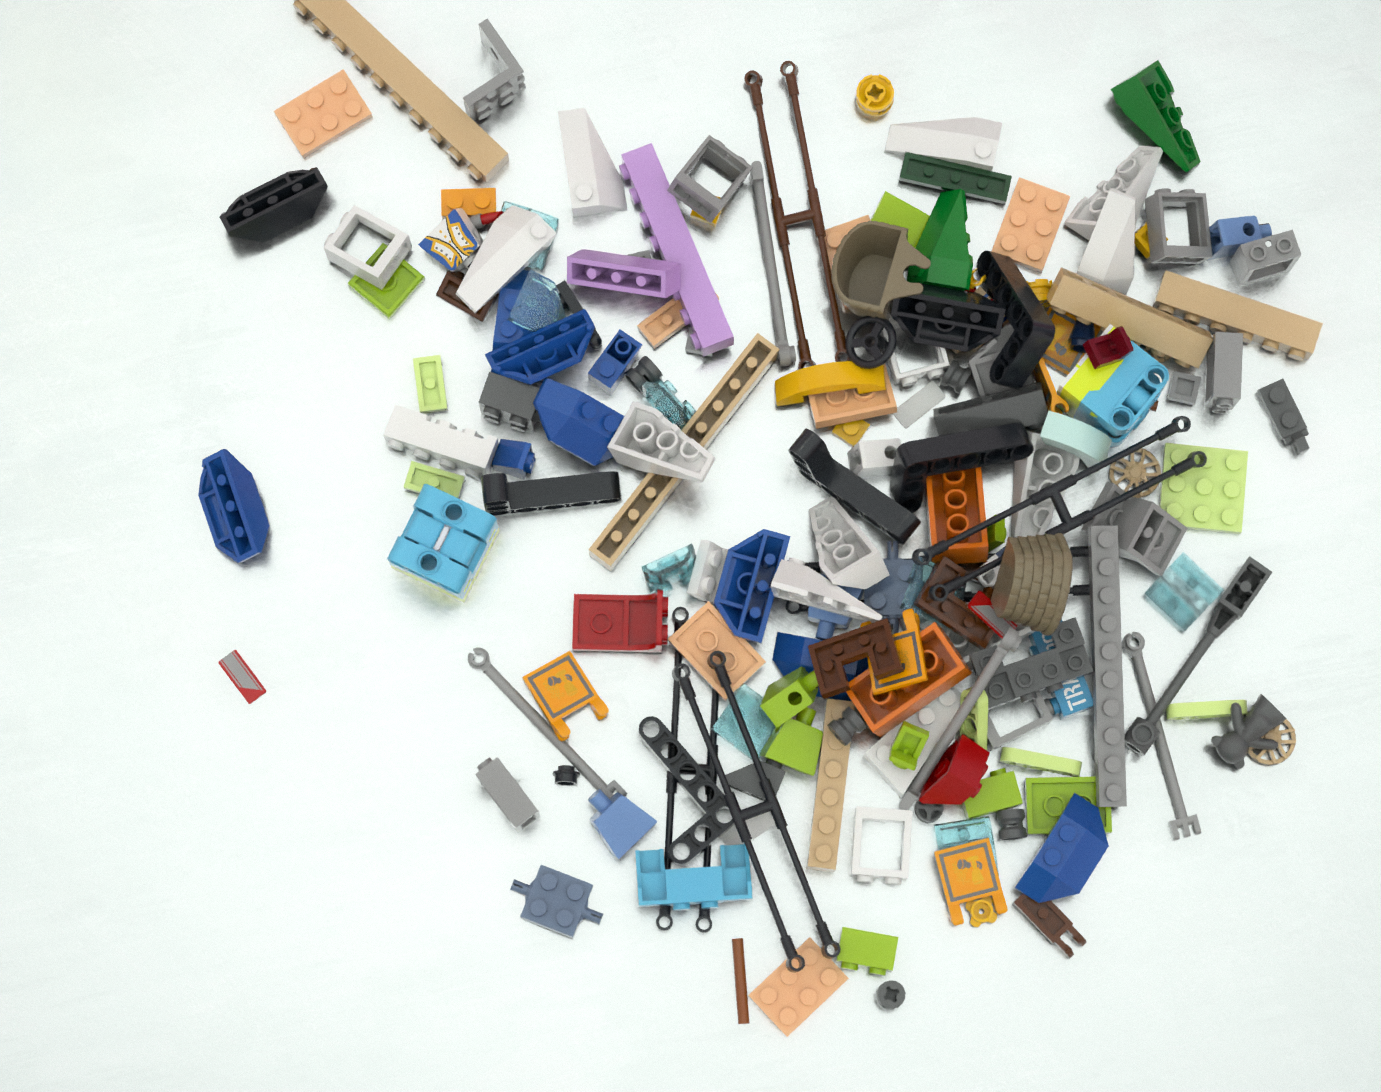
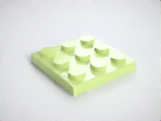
(1208, 495)

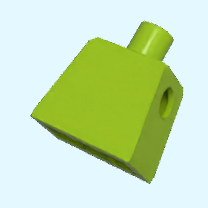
(789, 695)
(795, 743)

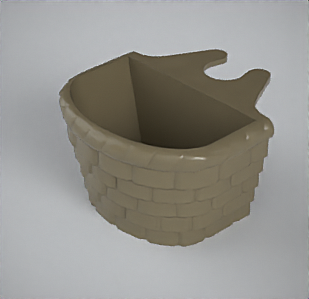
(871, 268)
(1034, 581)

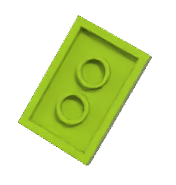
(1049, 796)

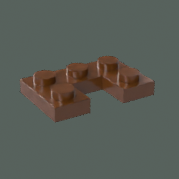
(953, 611)
(870, 641)

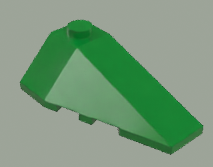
(1149, 104)
(945, 245)

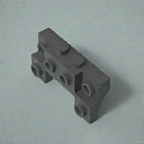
(1038, 672)

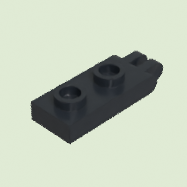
(572, 304)

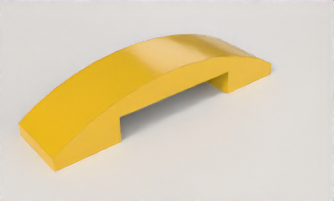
(827, 378)

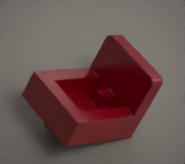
(1108, 348)

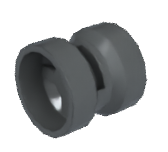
(644, 372)
(845, 728)
(1010, 818)

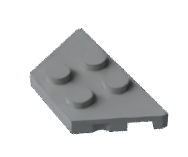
(983, 359)

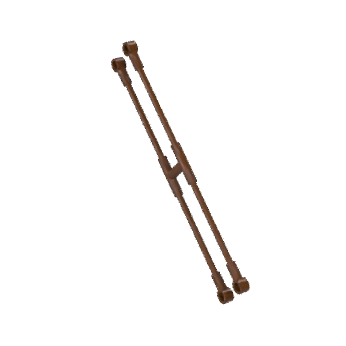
(813, 213)

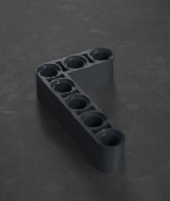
(1026, 315)
(953, 453)
(819, 467)
(548, 493)
(691, 787)

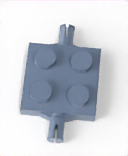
(889, 592)
(556, 901)

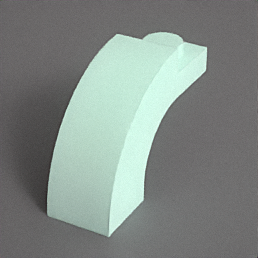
(1076, 438)

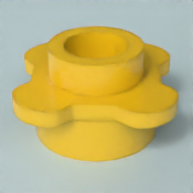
(977, 918)

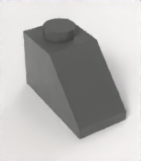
(747, 779)

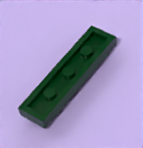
(954, 176)

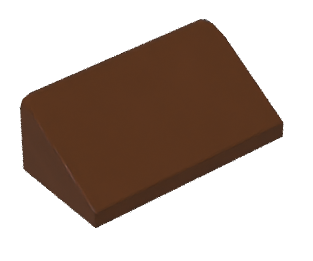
(448, 292)

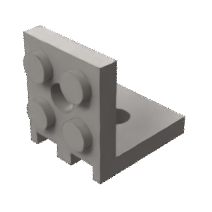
(501, 87)

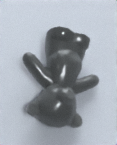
(1248, 731)

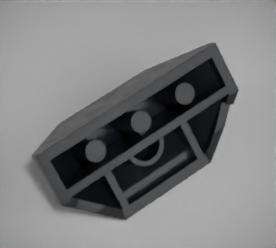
(275, 206)
(948, 318)

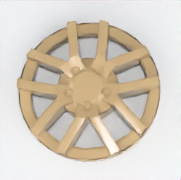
(1136, 472)
(1275, 735)

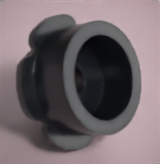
(566, 775)

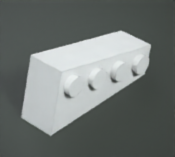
(441, 441)
(933, 718)

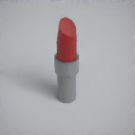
(481, 220)

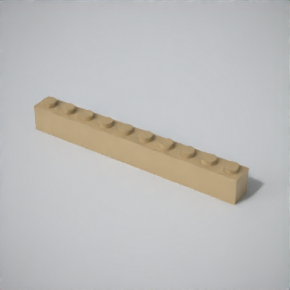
(407, 85)
(703, 428)

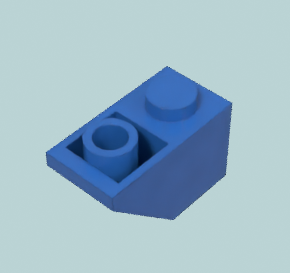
(614, 362)
(514, 458)

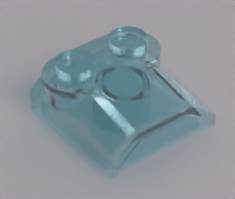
(663, 398)
(669, 570)

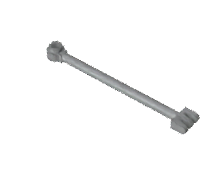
(786, 353)
(1009, 642)
(542, 724)
(1183, 819)

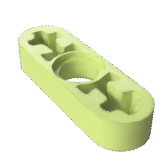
(1205, 709)
(979, 715)
(1040, 761)

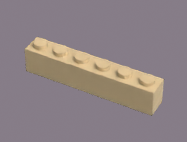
(1237, 314)
(1141, 322)
(829, 793)

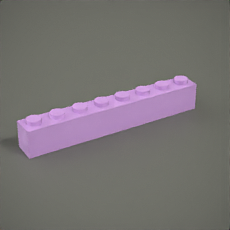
(675, 244)

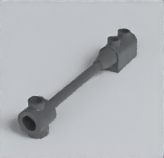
(1228, 609)

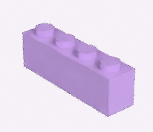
(623, 273)

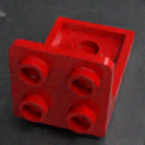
(620, 622)

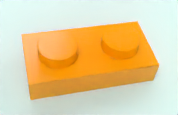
(471, 200)

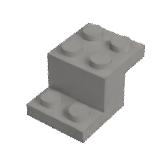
(1144, 529)

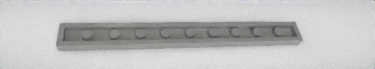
(1107, 666)

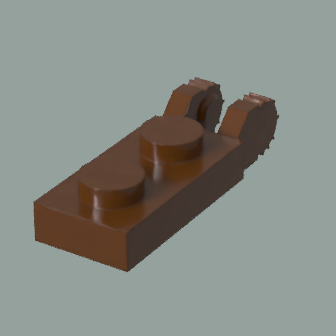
(1049, 922)

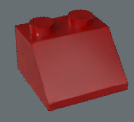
(956, 774)

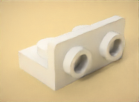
(707, 571)

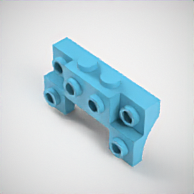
(693, 885)

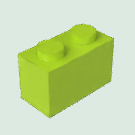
(996, 794)
(867, 950)

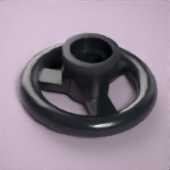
(881, 350)

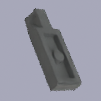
(1285, 415)

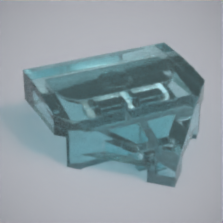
(537, 303)

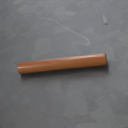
(740, 981)

